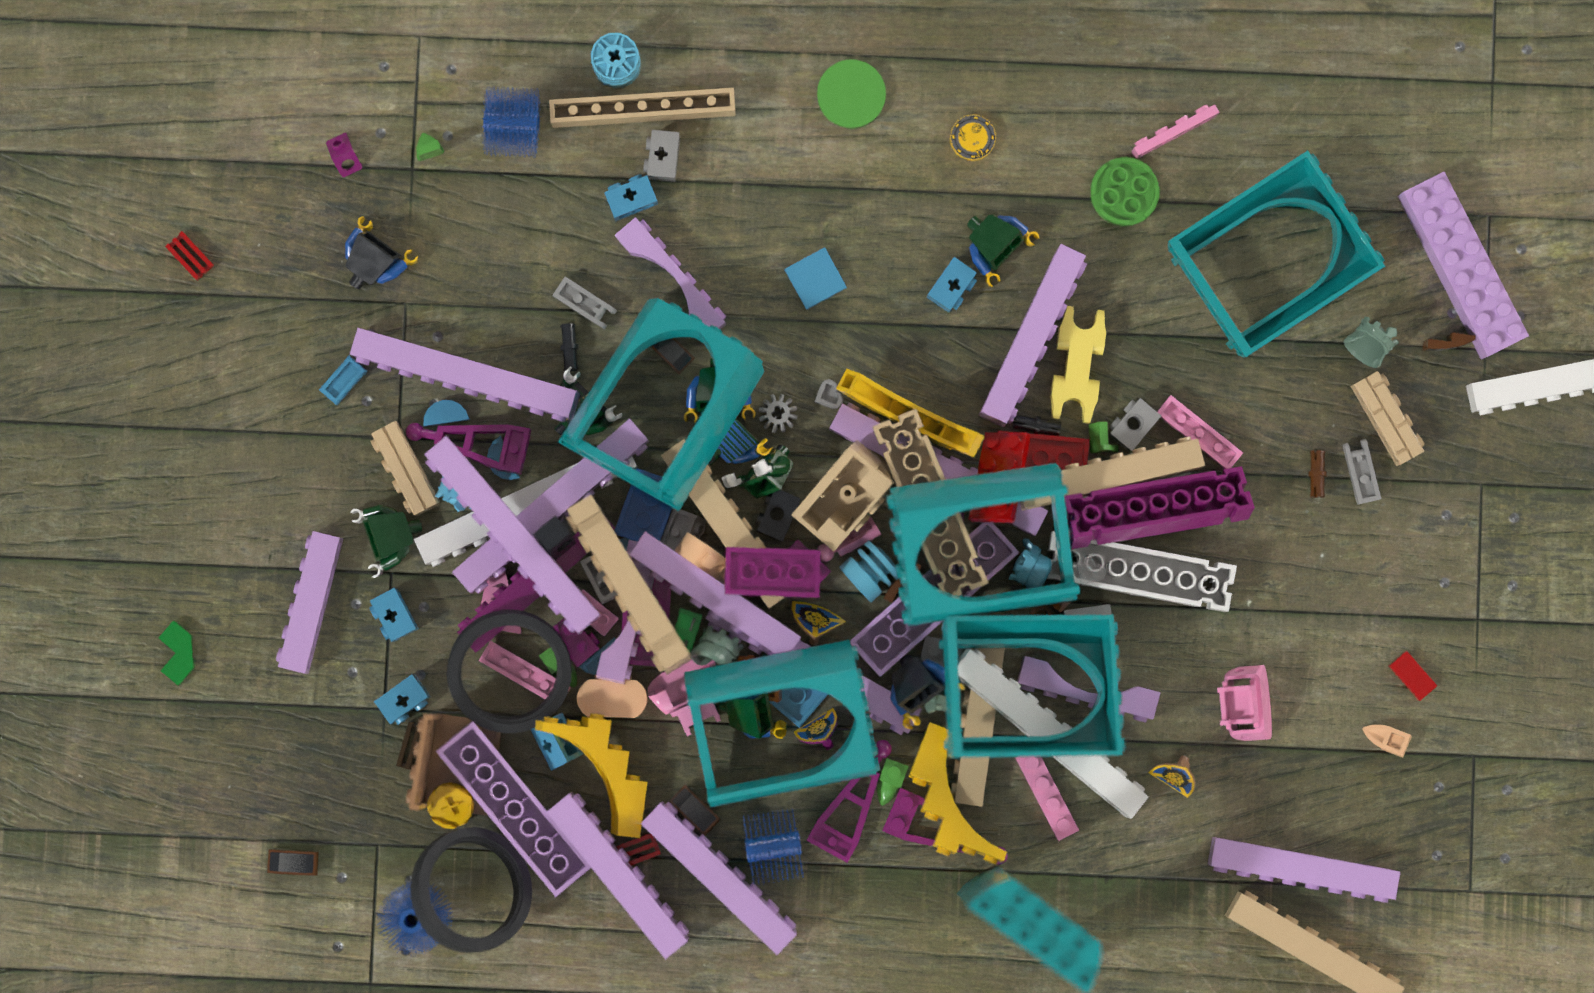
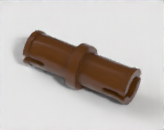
(1317, 474)

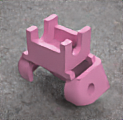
(670, 695)
(1246, 703)

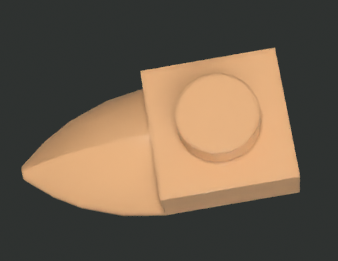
(1388, 738)

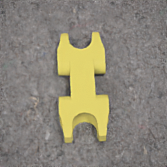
(1079, 346)

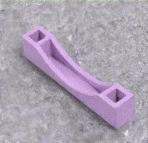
(639, 243)
(615, 660)
(1040, 675)

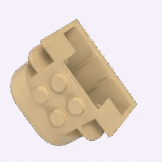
(845, 495)

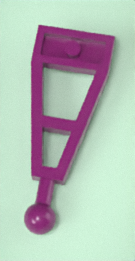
(513, 448)
(902, 815)
(833, 840)

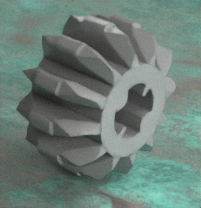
(771, 409)

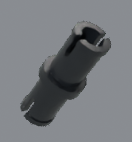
(569, 346)
(1037, 425)

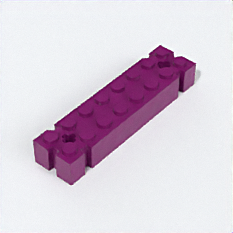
(1157, 507)

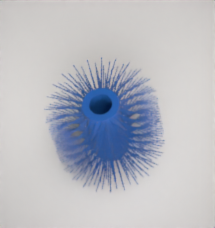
(511, 121)
(773, 846)
(406, 921)

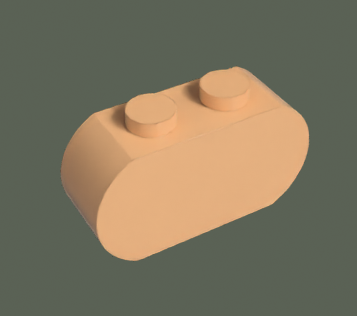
(702, 556)
(612, 698)

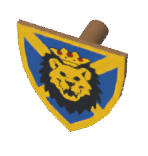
(815, 620)
(1176, 775)

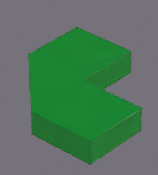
(181, 643)

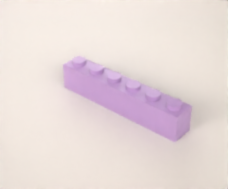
(310, 602)

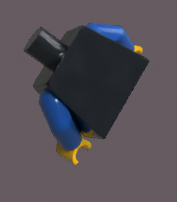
(371, 258)
(916, 685)

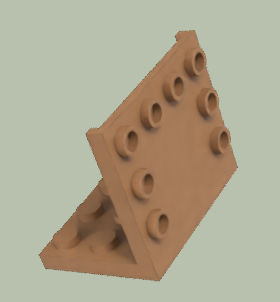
(430, 768)

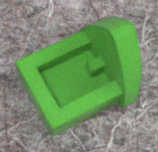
(428, 147)
(1099, 438)

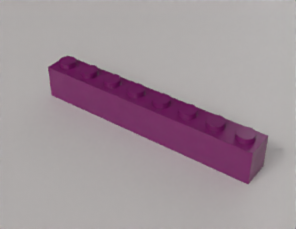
(519, 593)

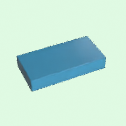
(343, 380)

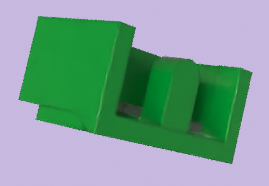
(687, 627)

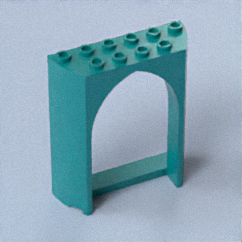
(1294, 184)
(736, 378)
(924, 505)
(1082, 638)
(823, 668)
(1034, 926)

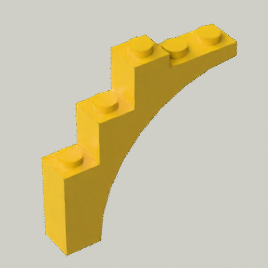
(888, 404)
(624, 791)
(954, 830)

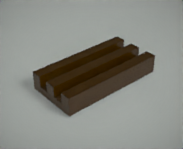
(407, 765)

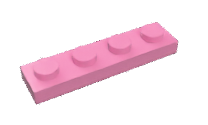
(1182, 126)
(1192, 426)
(518, 669)
(1047, 796)

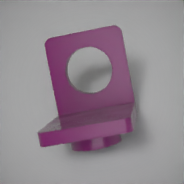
(341, 150)

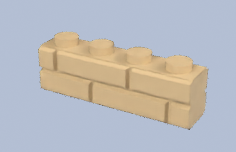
(1387, 418)
(406, 469)

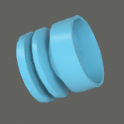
(622, 71)
(869, 571)

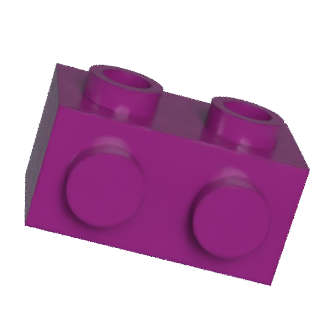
(580, 645)

